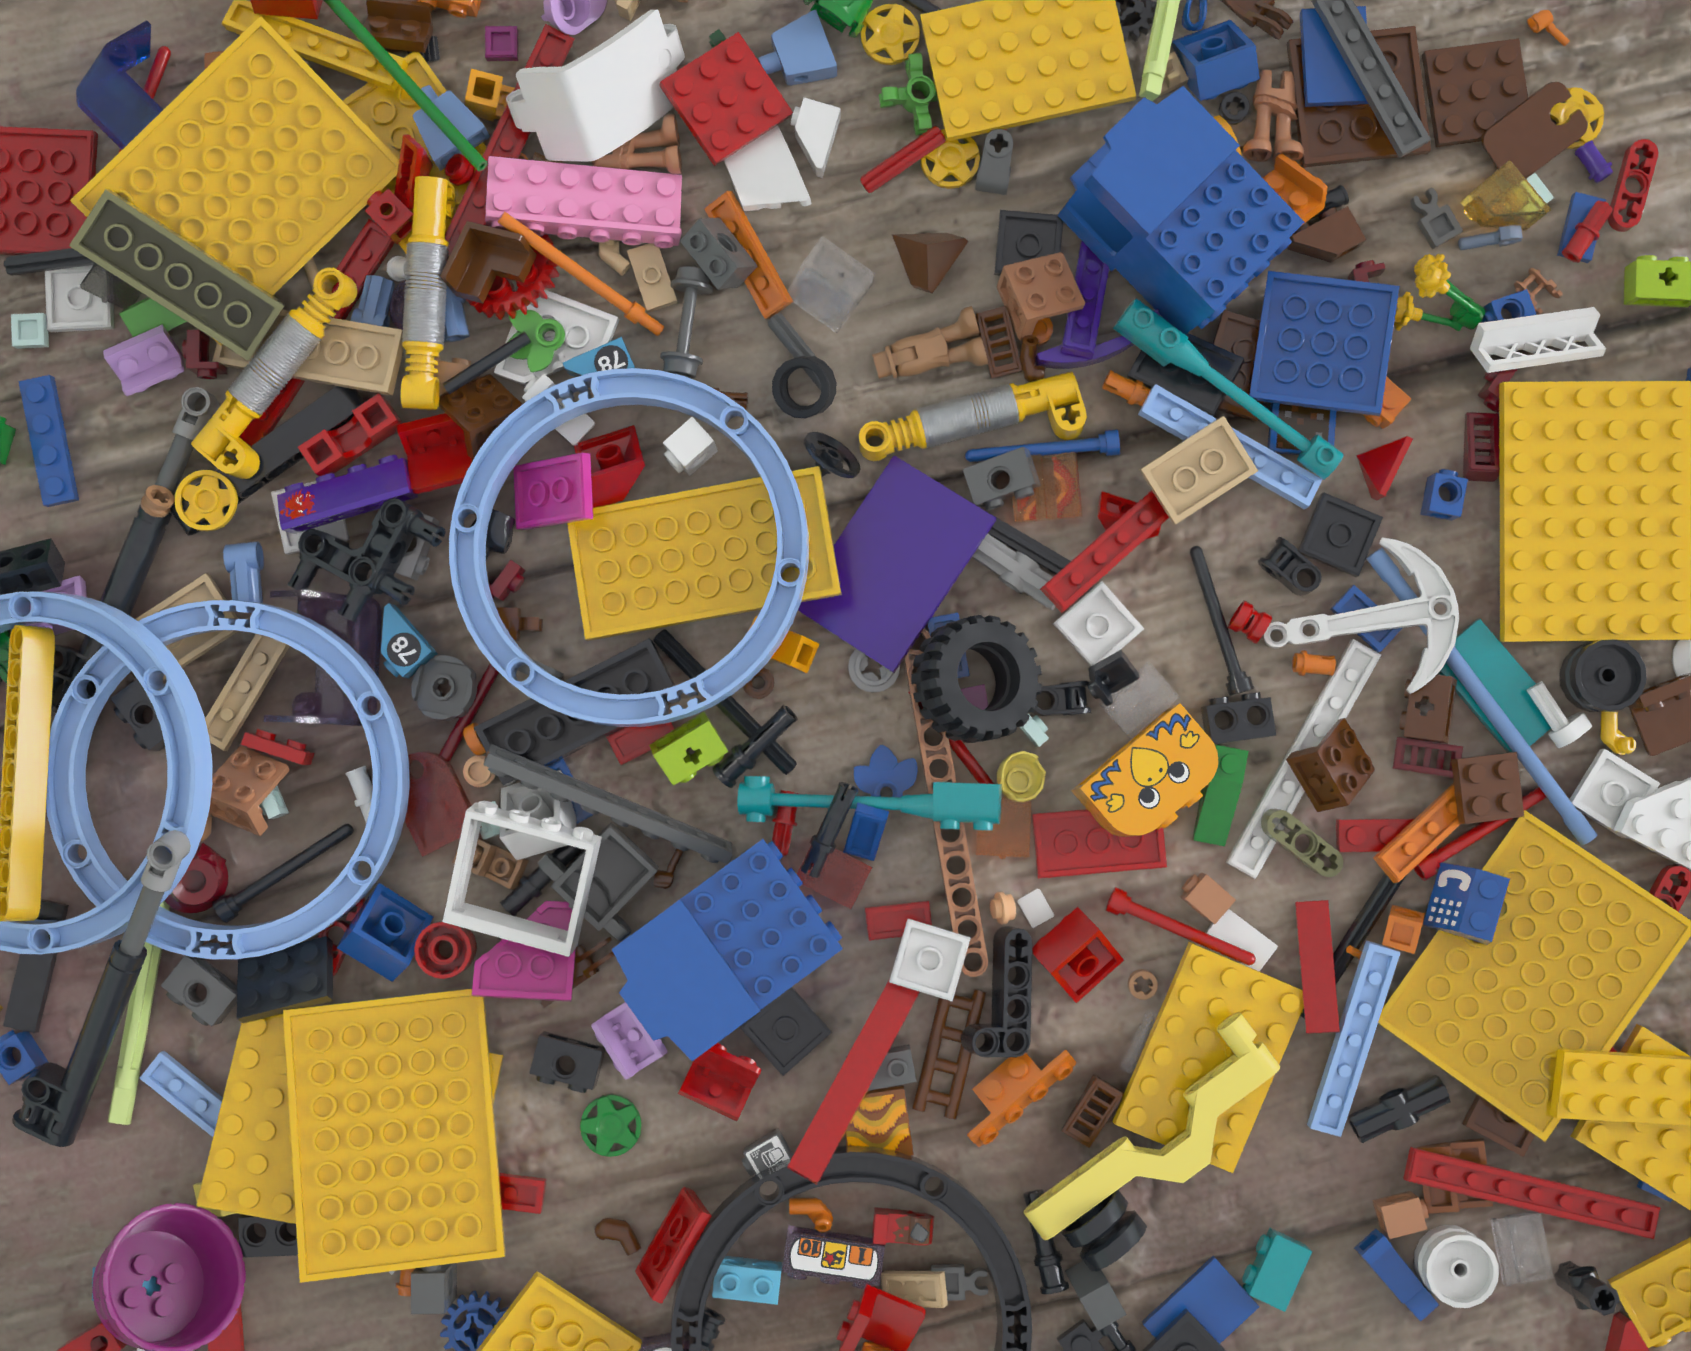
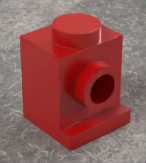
(395, 225)

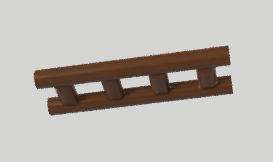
(932, 1062)

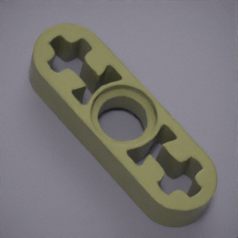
(1316, 843)

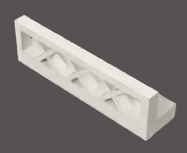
(1534, 335)

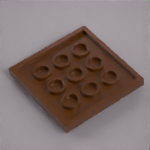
(1352, 131)

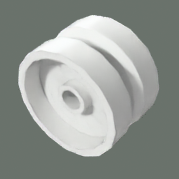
(1456, 1266)

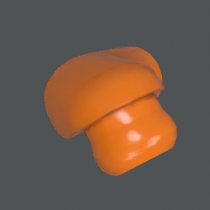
(814, 1209)

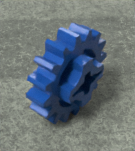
(475, 1314)

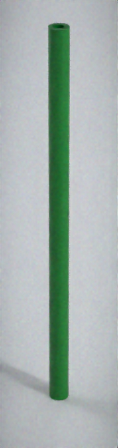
(408, 84)

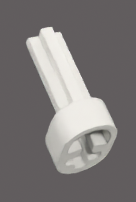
(1563, 729)

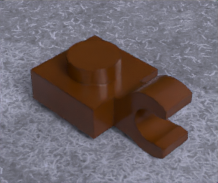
(515, 623)

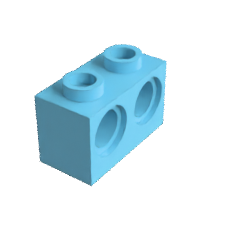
(748, 1280)

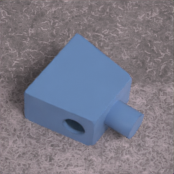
(801, 52)
(437, 143)

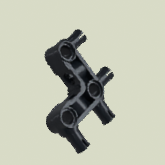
(380, 552)

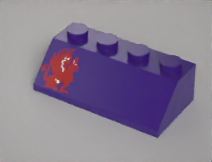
(344, 496)

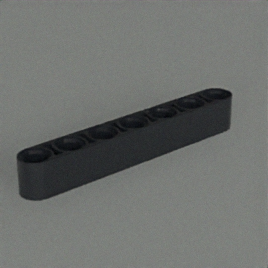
(280, 447)

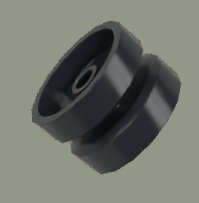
(1614, 661)
(1105, 1232)

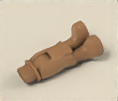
(930, 350)

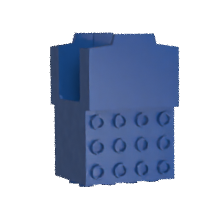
(1178, 210)
(724, 951)

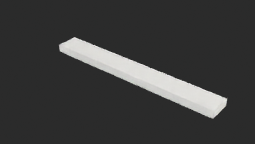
(1284, 789)

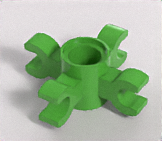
(917, 81)

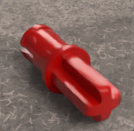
(1587, 231)
(783, 826)

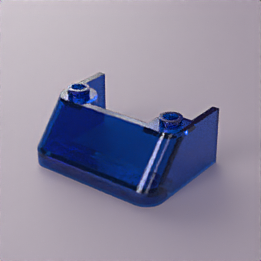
(112, 95)

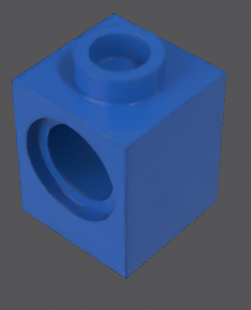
(1517, 304)
(1432, 502)
(31, 1056)

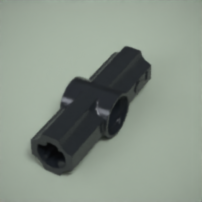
(1399, 1108)
(1587, 1288)

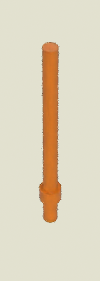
(633, 311)

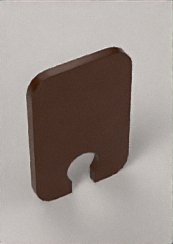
(1529, 135)

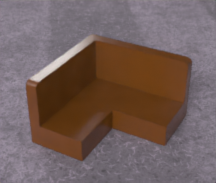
(481, 256)

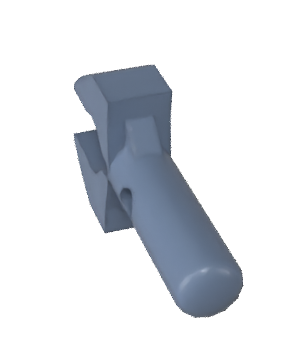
(1503, 236)

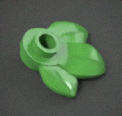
(539, 352)

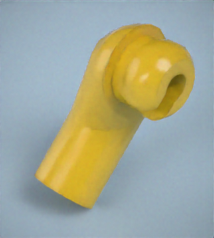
(1613, 737)

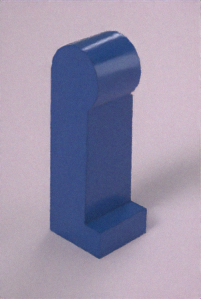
(1396, 1274)

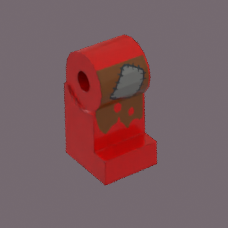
(902, 1227)

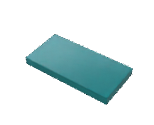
(1502, 679)

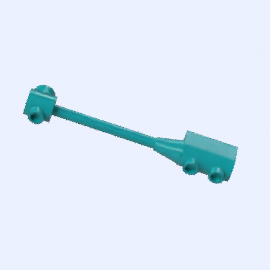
(1170, 345)
(948, 804)

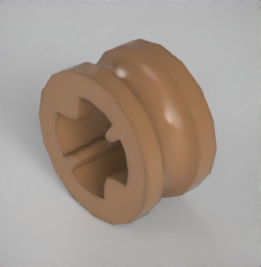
(157, 501)
(1139, 994)

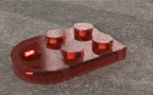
(435, 803)

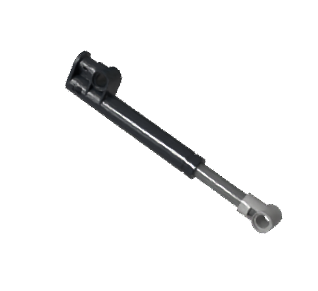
(140, 544)
(59, 1096)

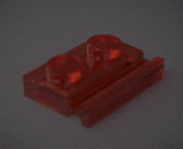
(839, 879)

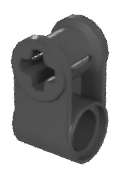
(995, 167)

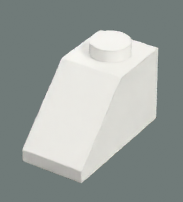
(815, 131)

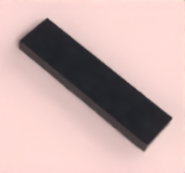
(33, 979)

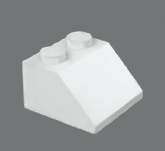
(539, 806)

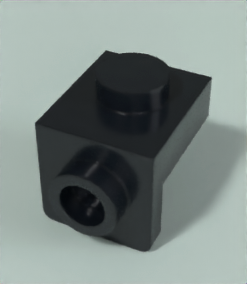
(1111, 676)

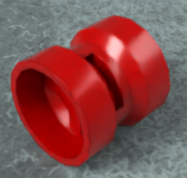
(1256, 624)

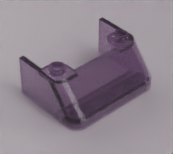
(329, 702)

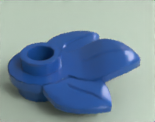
(886, 772)

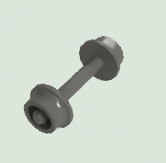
(692, 282)

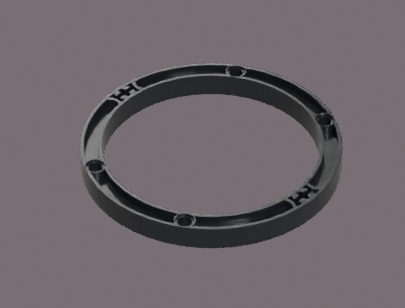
(847, 1165)

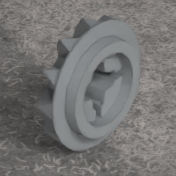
(869, 681)

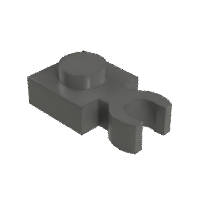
(1437, 223)
(958, 1281)

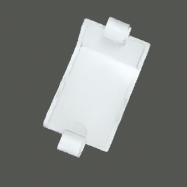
(601, 96)

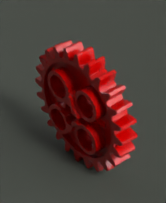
(504, 298)

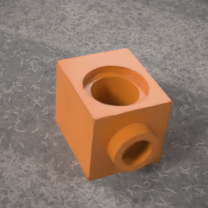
(1403, 929)

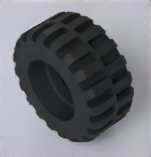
(1013, 671)

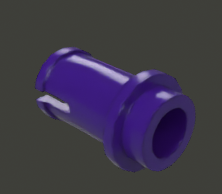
(1594, 162)

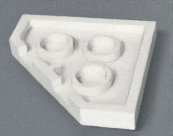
(584, 329)
(1661, 822)

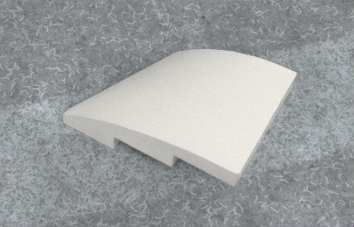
(766, 174)

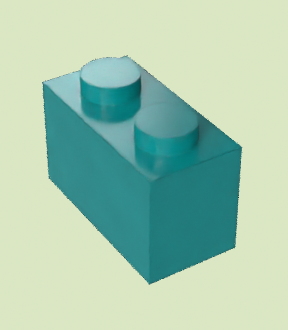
(1276, 1269)

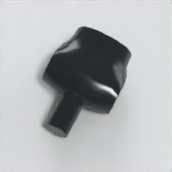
(499, 533)

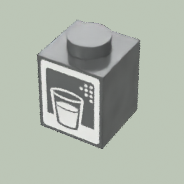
(766, 1152)

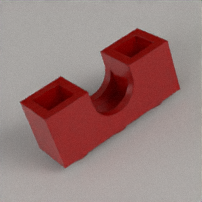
(335, 449)

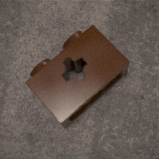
(1437, 722)

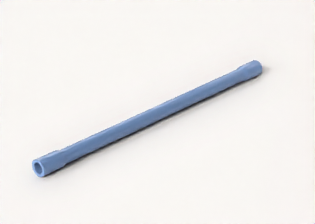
(1571, 816)

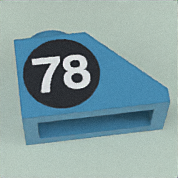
(605, 357)
(403, 644)

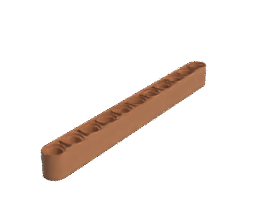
(946, 849)

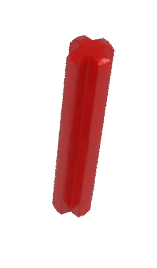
(902, 159)

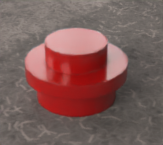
(459, 170)

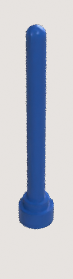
(1105, 443)

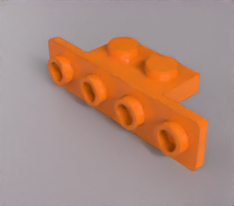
(1012, 1089)

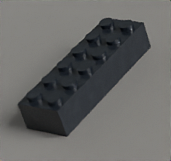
(549, 735)

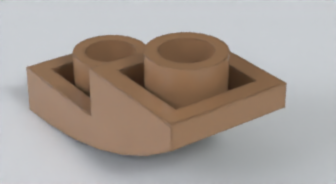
(497, 864)

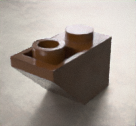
(1330, 237)

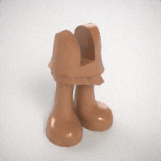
(1281, 104)
(669, 158)

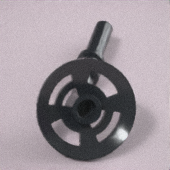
(830, 457)

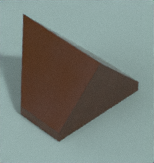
(928, 257)

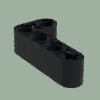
(1002, 993)

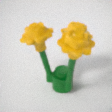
(1430, 279)

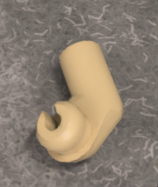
(610, 255)

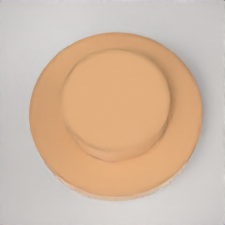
(476, 773)
(1003, 908)

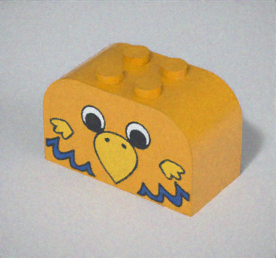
(1151, 776)

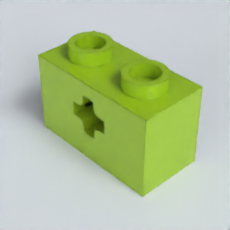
(1658, 282)
(700, 736)

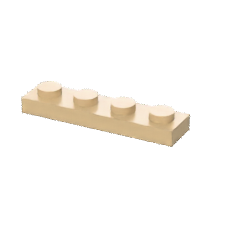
(243, 689)

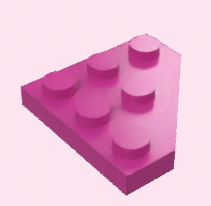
(527, 971)

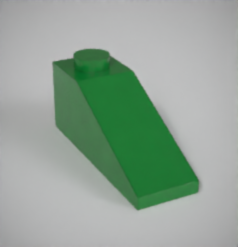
(1221, 797)

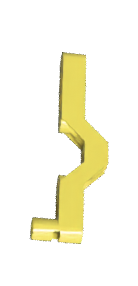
(1178, 1159)

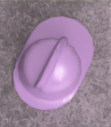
(572, 15)

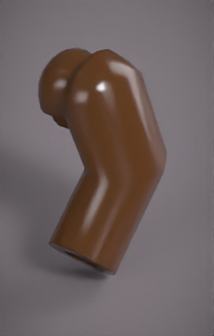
(1027, 358)
(620, 1231)

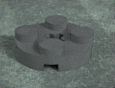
(436, 672)

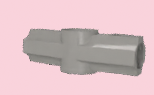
(1014, 569)

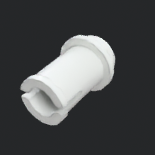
(396, 268)

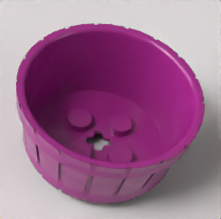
(197, 1276)

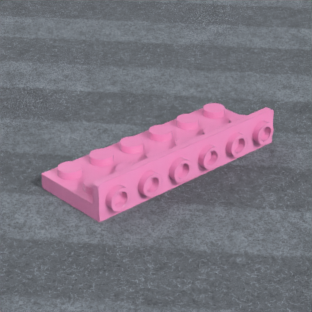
(585, 201)

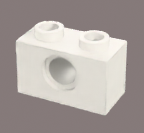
(689, 447)

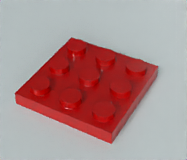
(726, 98)

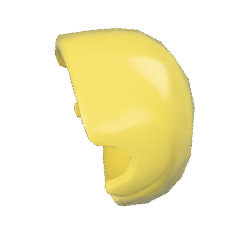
(1021, 776)

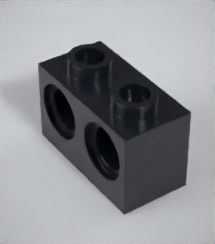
(31, 568)
(1239, 726)
(275, 1243)

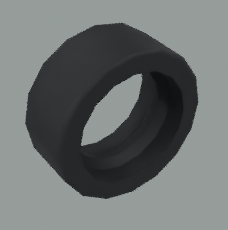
(782, 395)

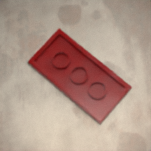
(1077, 845)

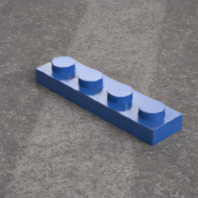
(48, 441)

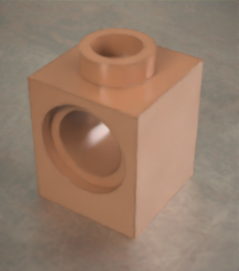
(1206, 897)
(1401, 1214)

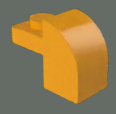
(486, 95)
(795, 651)

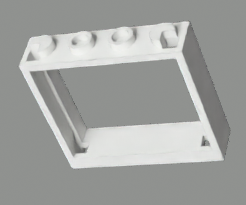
(506, 925)

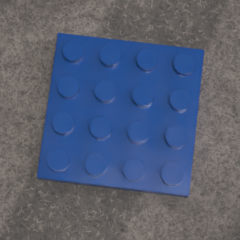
(1324, 343)

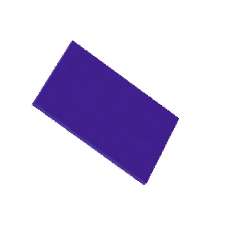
(898, 562)

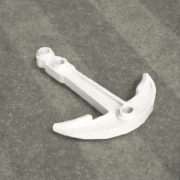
(1433, 589)

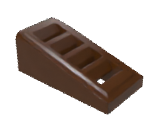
(1009, 339)
(1108, 1108)

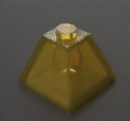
(1505, 200)

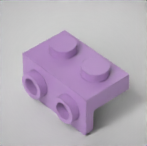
(627, 1041)

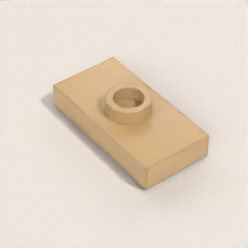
(652, 277)
(918, 1287)

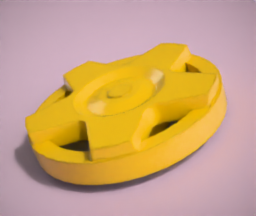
(890, 34)
(1592, 112)
(952, 160)
(206, 500)

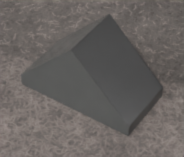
(1095, 1295)

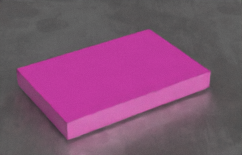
(553, 491)

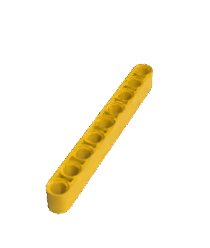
(25, 771)

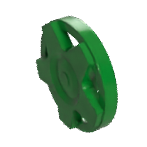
(610, 1125)

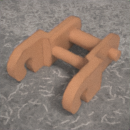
(1534, 275)

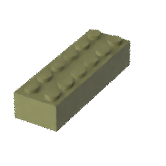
(176, 274)

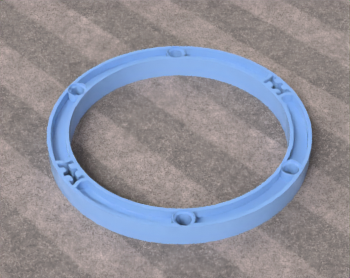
(532, 423)
(186, 754)
(73, 824)

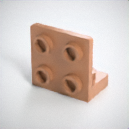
(1038, 291)
(242, 786)

